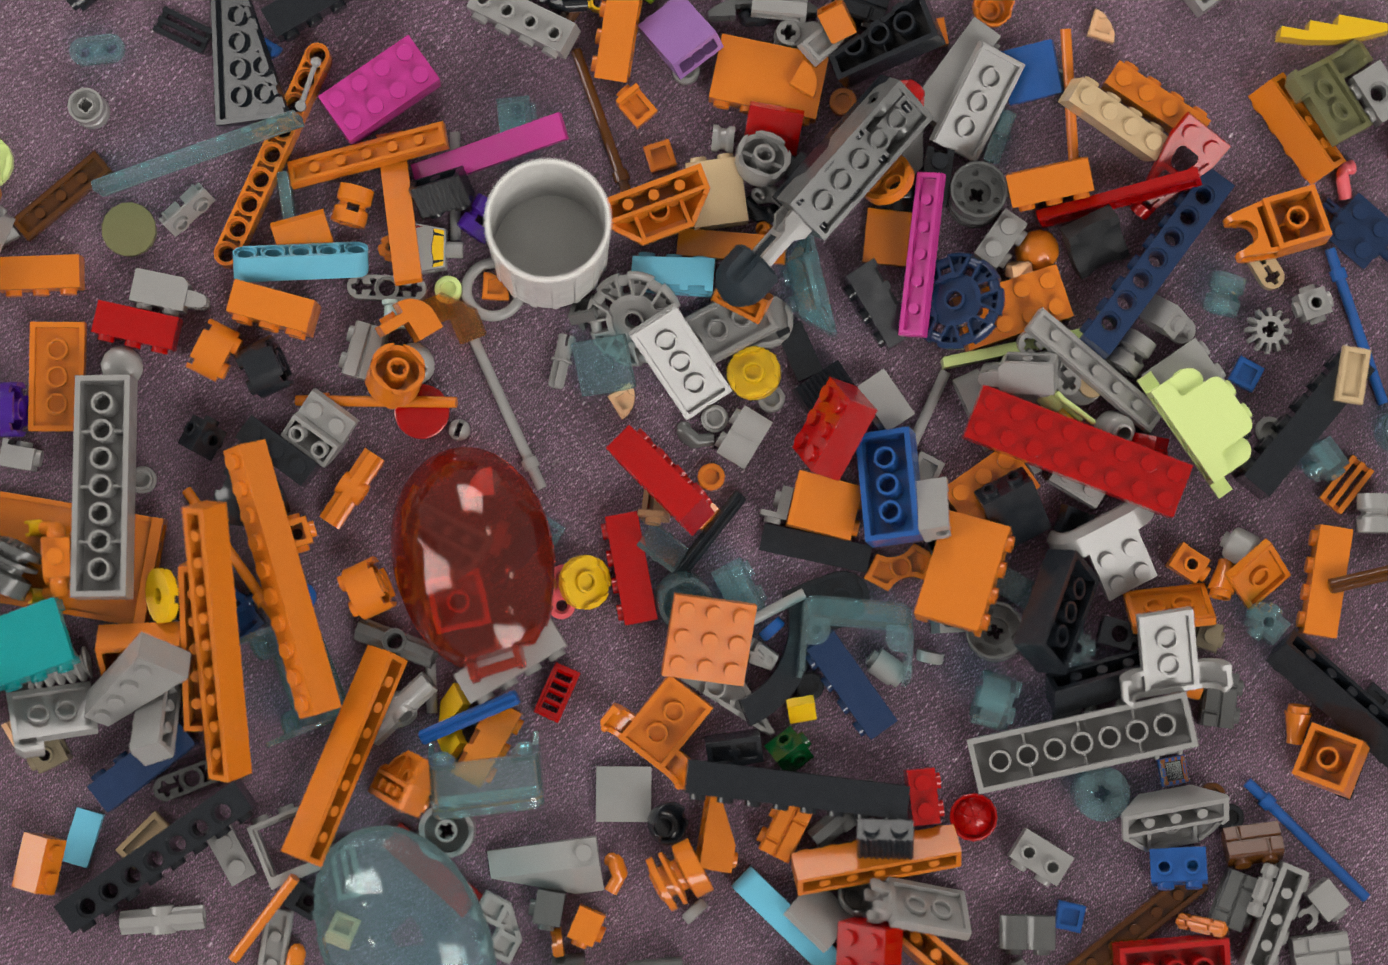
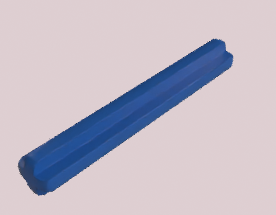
(469, 717)

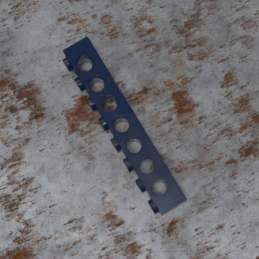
(1102, 341)

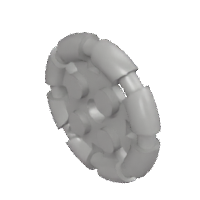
(628, 303)

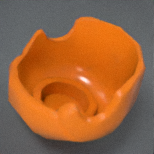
(992, 12)
(1039, 248)

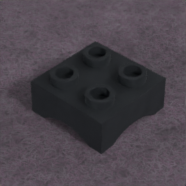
(1094, 241)

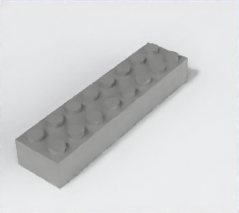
(104, 487)
(1082, 742)

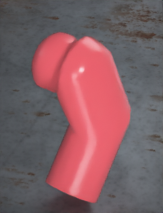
(1343, 180)

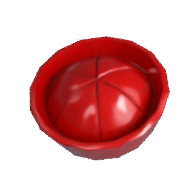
(973, 817)

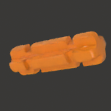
(1201, 925)

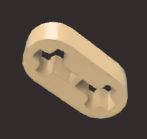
(1260, 274)

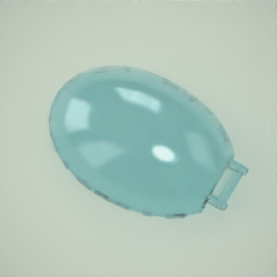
(397, 902)

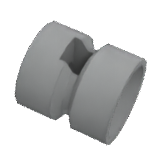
(88, 108)
(1129, 355)
(1373, 513)

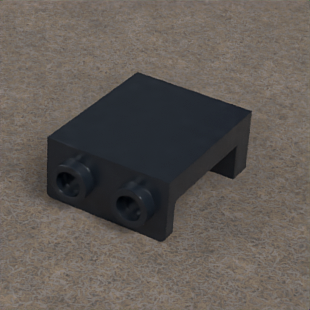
(1014, 503)

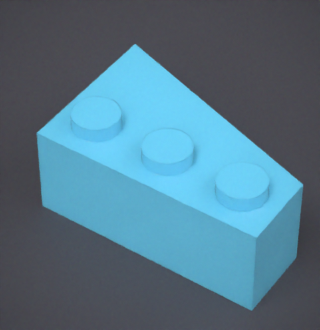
(682, 274)

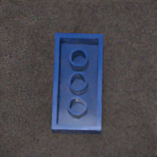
(889, 486)

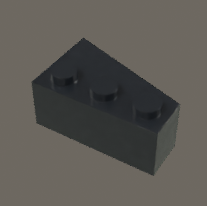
(876, 303)

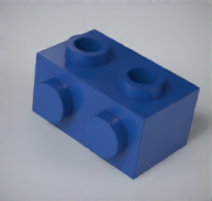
(1178, 867)

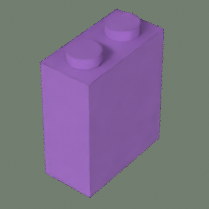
(680, 36)

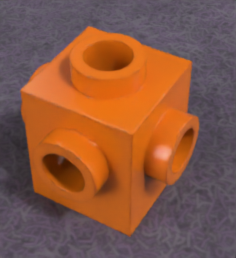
(307, 528)

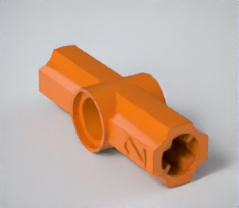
(352, 488)

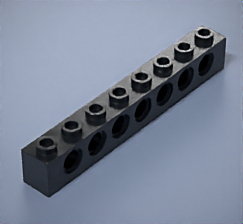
(73, 908)

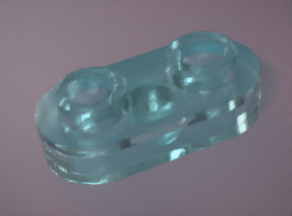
(98, 49)

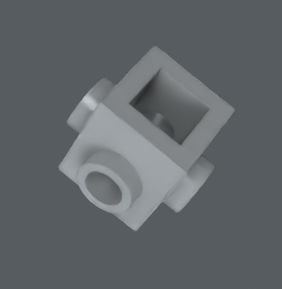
(1305, 311)

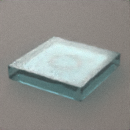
(603, 365)

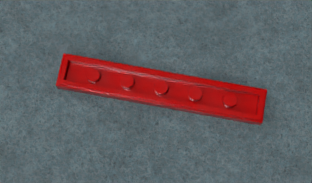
(1120, 197)

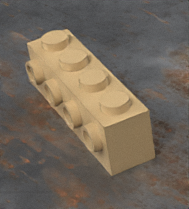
(1114, 119)

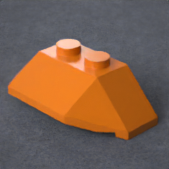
(660, 206)
(404, 783)

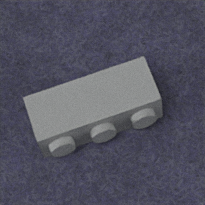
(156, 728)

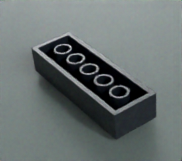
(1293, 433)

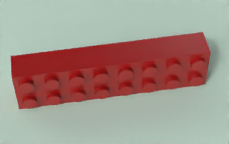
(1077, 451)

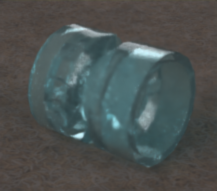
(1224, 294)

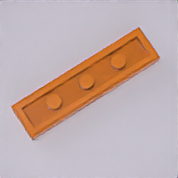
(716, 243)

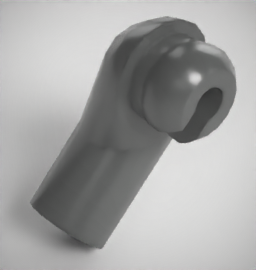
(692, 438)

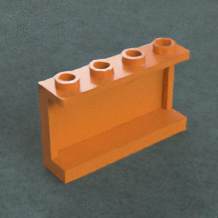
(762, 73)
(965, 573)

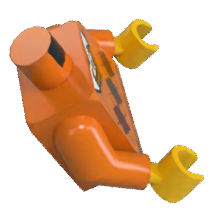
(55, 558)

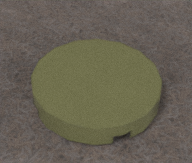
(129, 229)

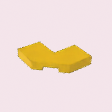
(451, 705)

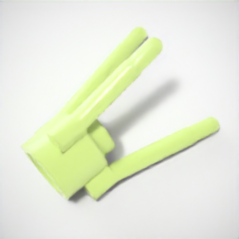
(1058, 401)

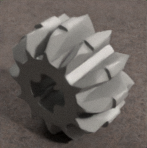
(1272, 341)

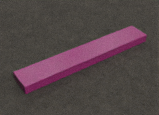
(497, 148)
(922, 254)

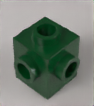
(790, 749)

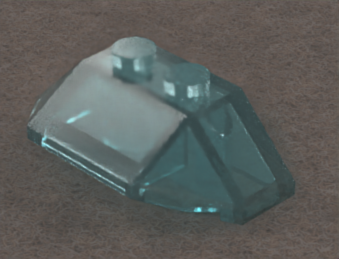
(809, 288)

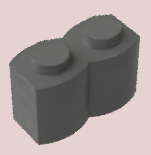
(1027, 932)

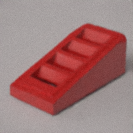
(566, 696)

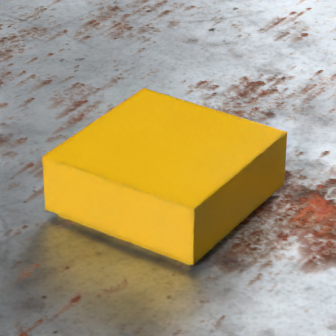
(801, 709)

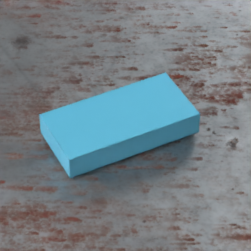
(83, 837)

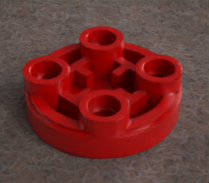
(423, 421)

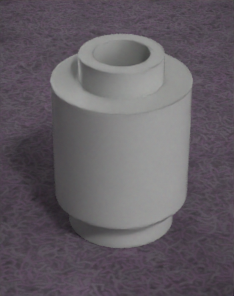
(885, 667)

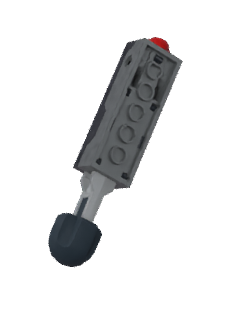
(829, 182)

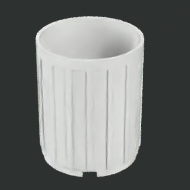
(548, 232)

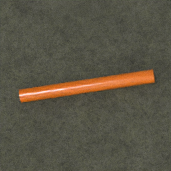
(264, 918)

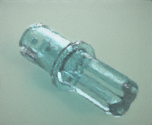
(1000, 137)

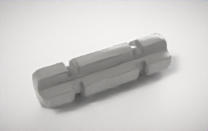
(1262, 890)

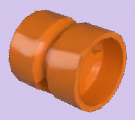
(355, 196)

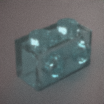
(515, 112)
(1324, 461)

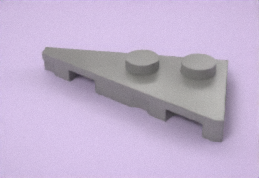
(728, 697)

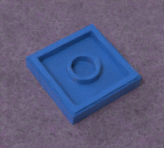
(1040, 75)

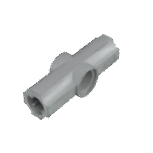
(405, 704)
(162, 919)

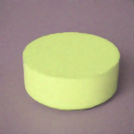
(449, 286)

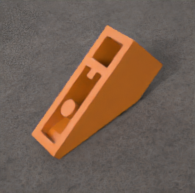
(715, 839)

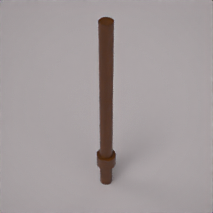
(620, 175)

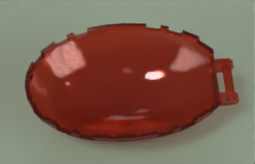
(473, 559)

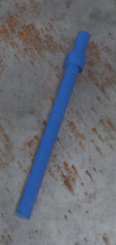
(1338, 275)
(1268, 802)

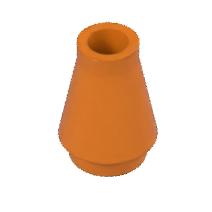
(1219, 586)
(1296, 720)

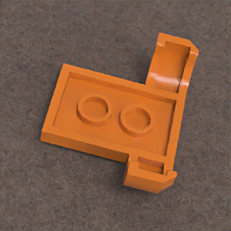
(660, 726)

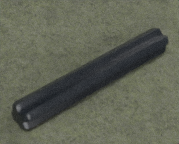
(711, 531)

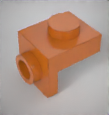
(635, 105)

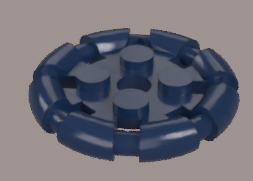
(972, 302)

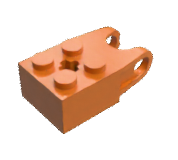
(1273, 230)

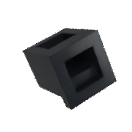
(296, 898)

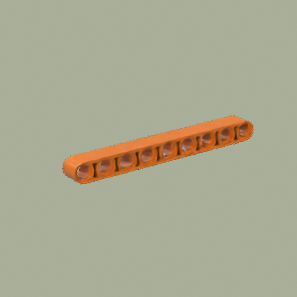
(263, 167)

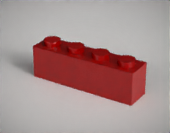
(630, 567)

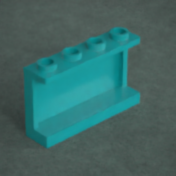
(34, 644)

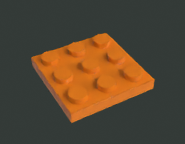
(708, 639)

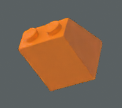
(824, 506)

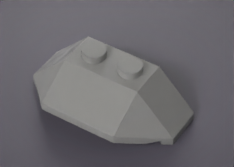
(1173, 817)

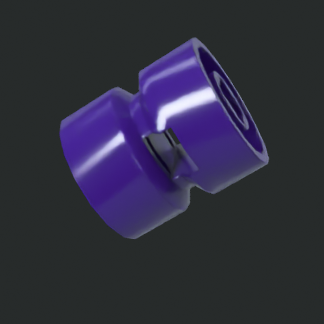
(468, 223)

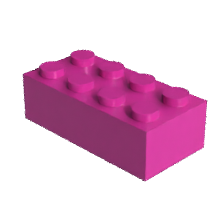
(380, 90)

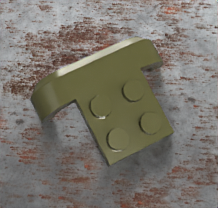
(1328, 95)

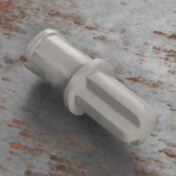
(561, 361)

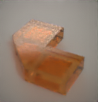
(463, 317)

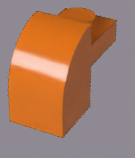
(414, 315)

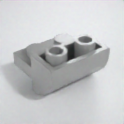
(320, 428)

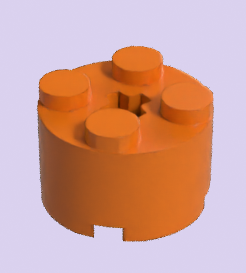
(214, 351)
(395, 375)
(367, 588)

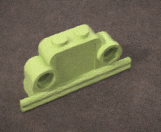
(1204, 421)

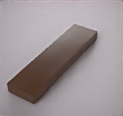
(60, 196)

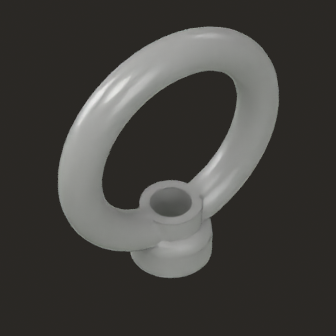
(467, 296)

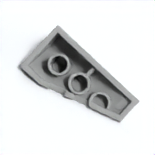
(554, 865)

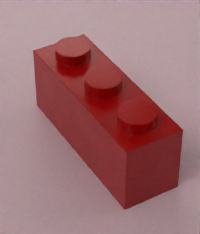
(136, 327)

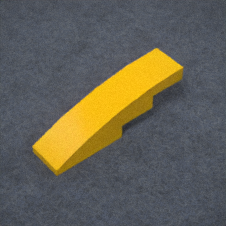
(1340, 32)

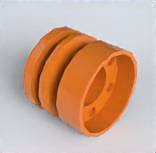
(678, 875)

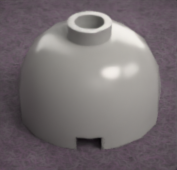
(762, 158)

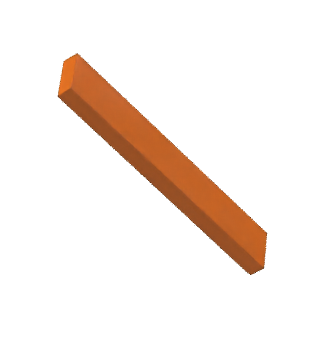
(368, 155)
(401, 222)

